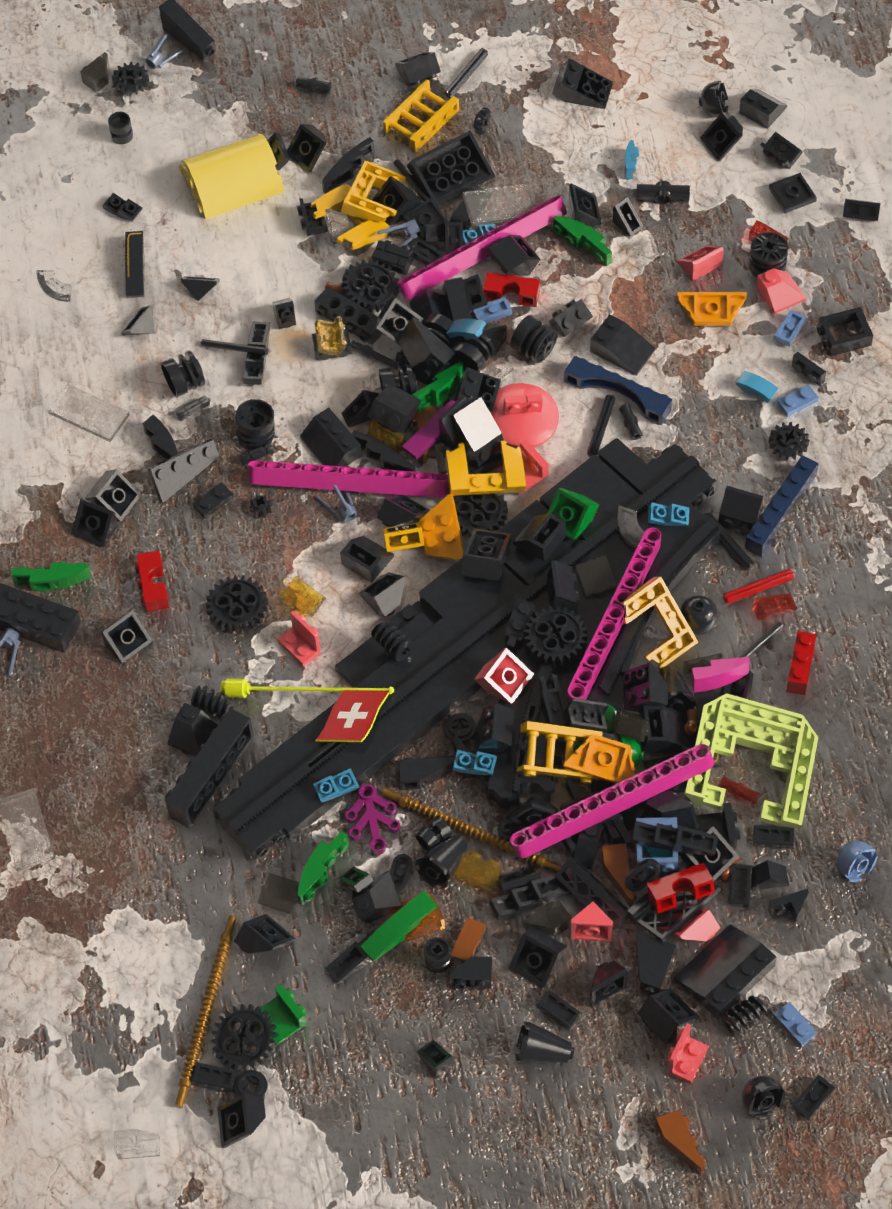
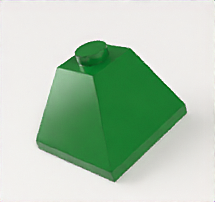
(574, 510)

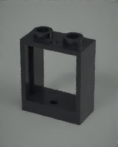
(849, 344)

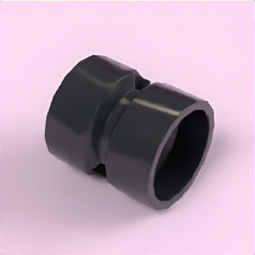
(120, 127)
(435, 833)
(437, 955)

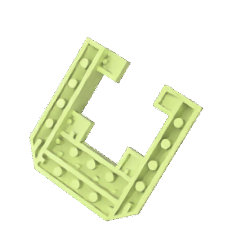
(763, 728)

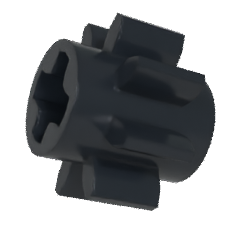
(260, 506)

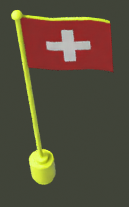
(349, 718)

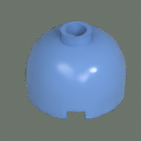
(856, 859)

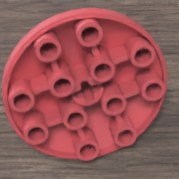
(525, 413)

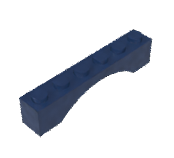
(588, 375)
(768, 523)

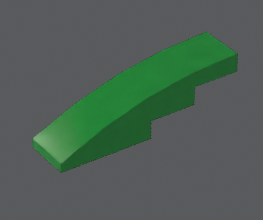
(398, 925)

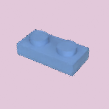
(493, 311)
(790, 328)
(797, 400)
(795, 1024)

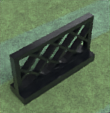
(645, 908)

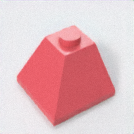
(779, 290)
(504, 676)
(699, 927)

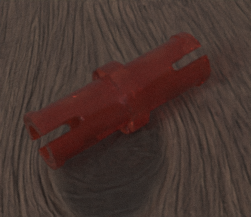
(740, 791)

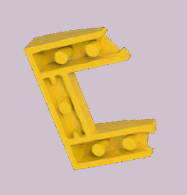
(356, 202)
(363, 233)
(508, 482)
(681, 636)

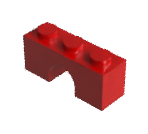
(498, 285)
(154, 594)
(801, 663)
(693, 880)

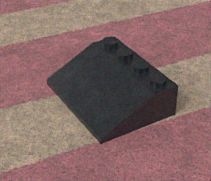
(451, 168)
(726, 970)

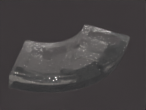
(52, 286)
(629, 526)

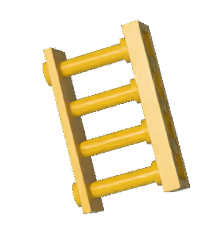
(427, 129)
(551, 732)

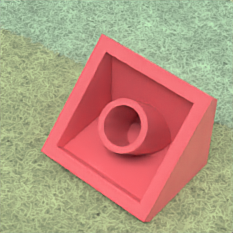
(702, 261)
(591, 925)

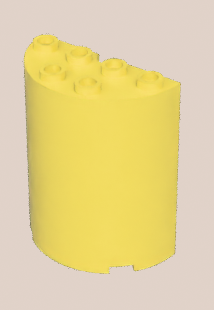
(232, 175)

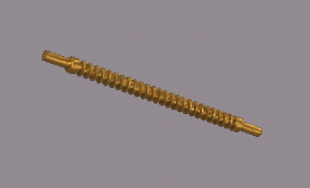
(404, 800)
(185, 1082)

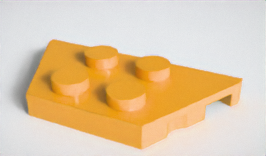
(711, 307)
(442, 531)
(603, 759)

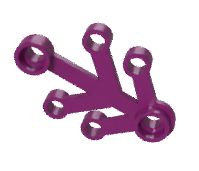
(371, 816)

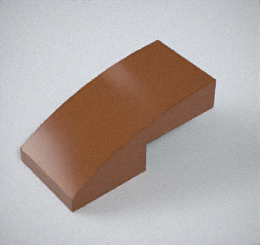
(468, 939)

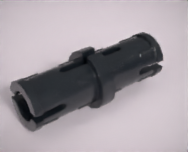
(313, 84)
(630, 421)

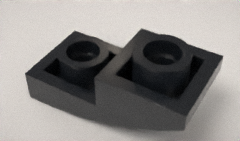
(122, 208)

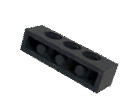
(352, 315)

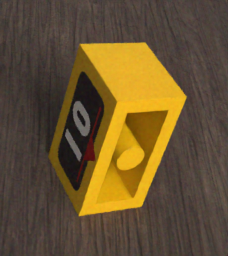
(403, 537)

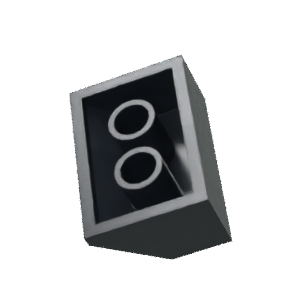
(331, 440)

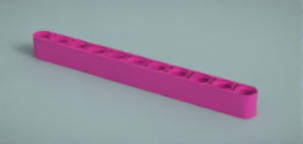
(477, 249)
(348, 479)
(616, 608)
(612, 801)

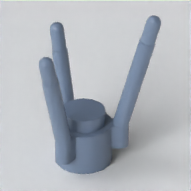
(155, 58)
(409, 227)
(346, 511)
(9, 639)

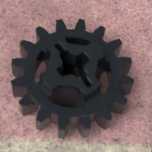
(130, 78)
(788, 440)

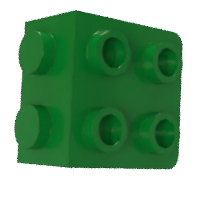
(286, 1014)

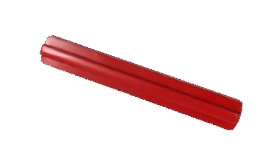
(758, 586)

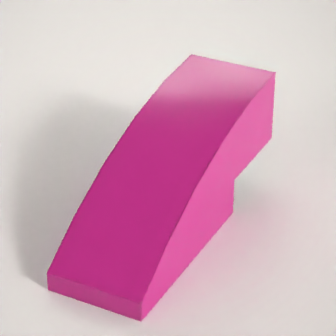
(719, 673)

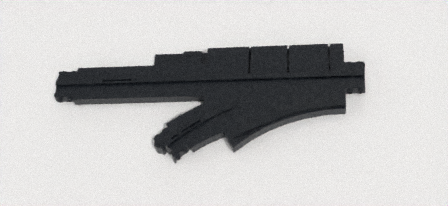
(464, 627)

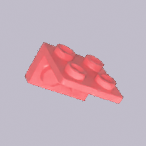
(534, 465)
(301, 640)
(686, 1056)

